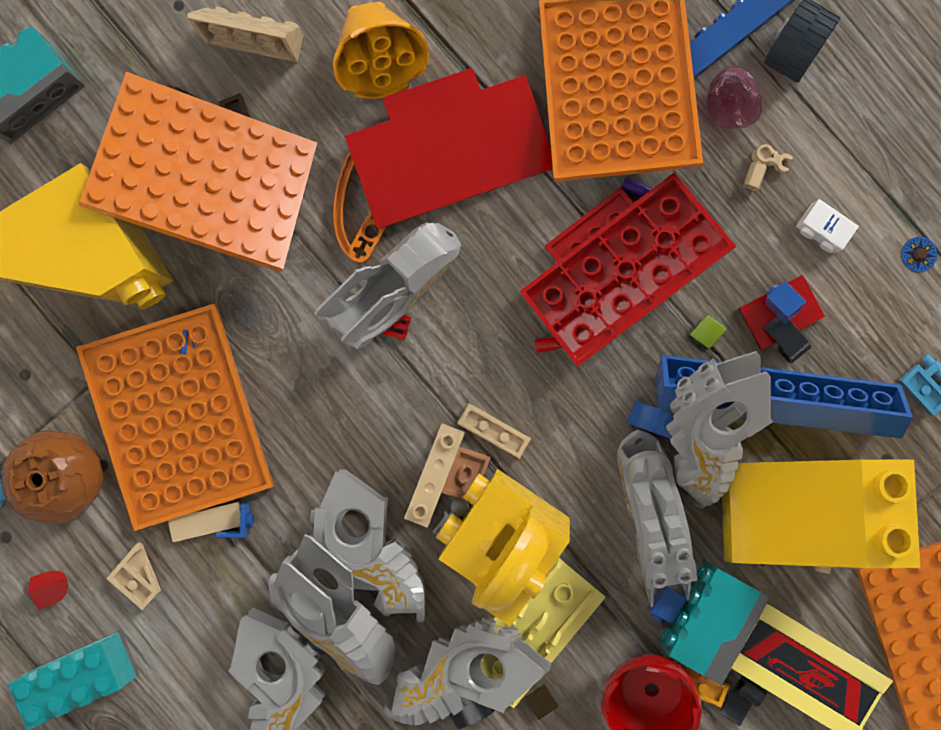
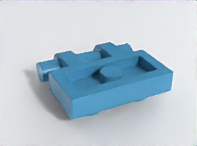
(921, 385)

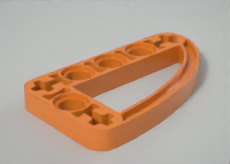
(338, 215)

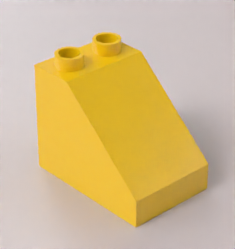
(78, 251)
(823, 514)

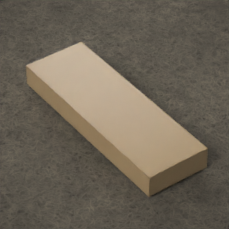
(494, 431)
(205, 522)

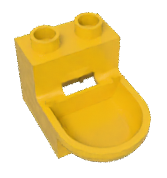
(504, 544)

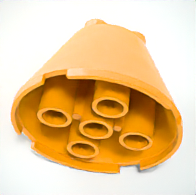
(378, 52)

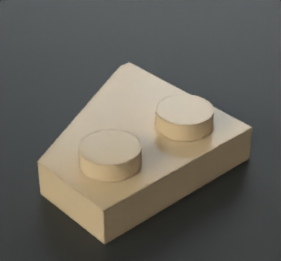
(136, 577)

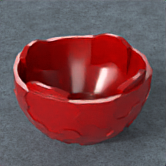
(632, 707)

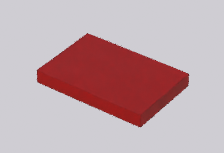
(757, 314)

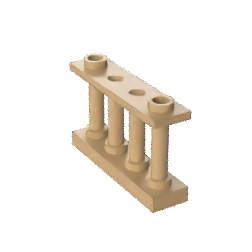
(434, 475)

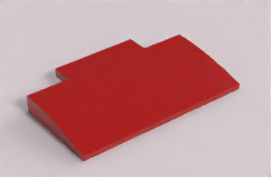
(448, 145)
(623, 265)

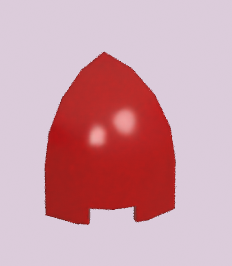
(48, 588)

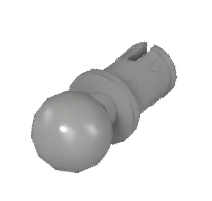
(459, 507)

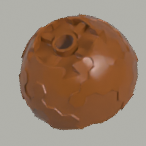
(69, 475)

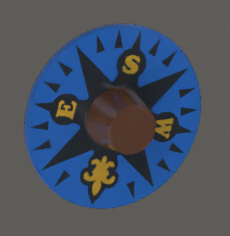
(919, 254)

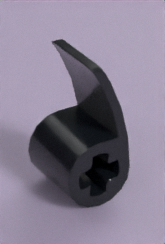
(790, 340)
(741, 699)
(470, 714)

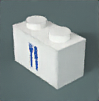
(826, 226)

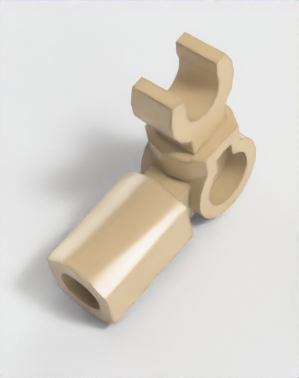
(764, 156)

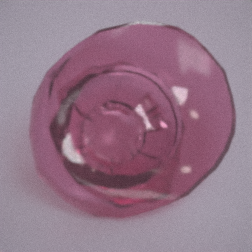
(734, 99)

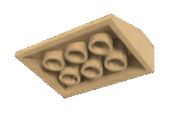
(248, 33)

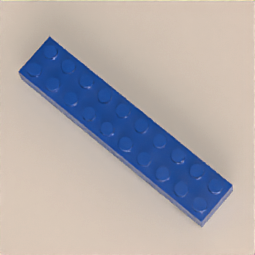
(811, 399)

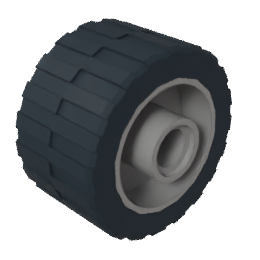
(801, 39)

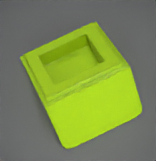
(707, 331)

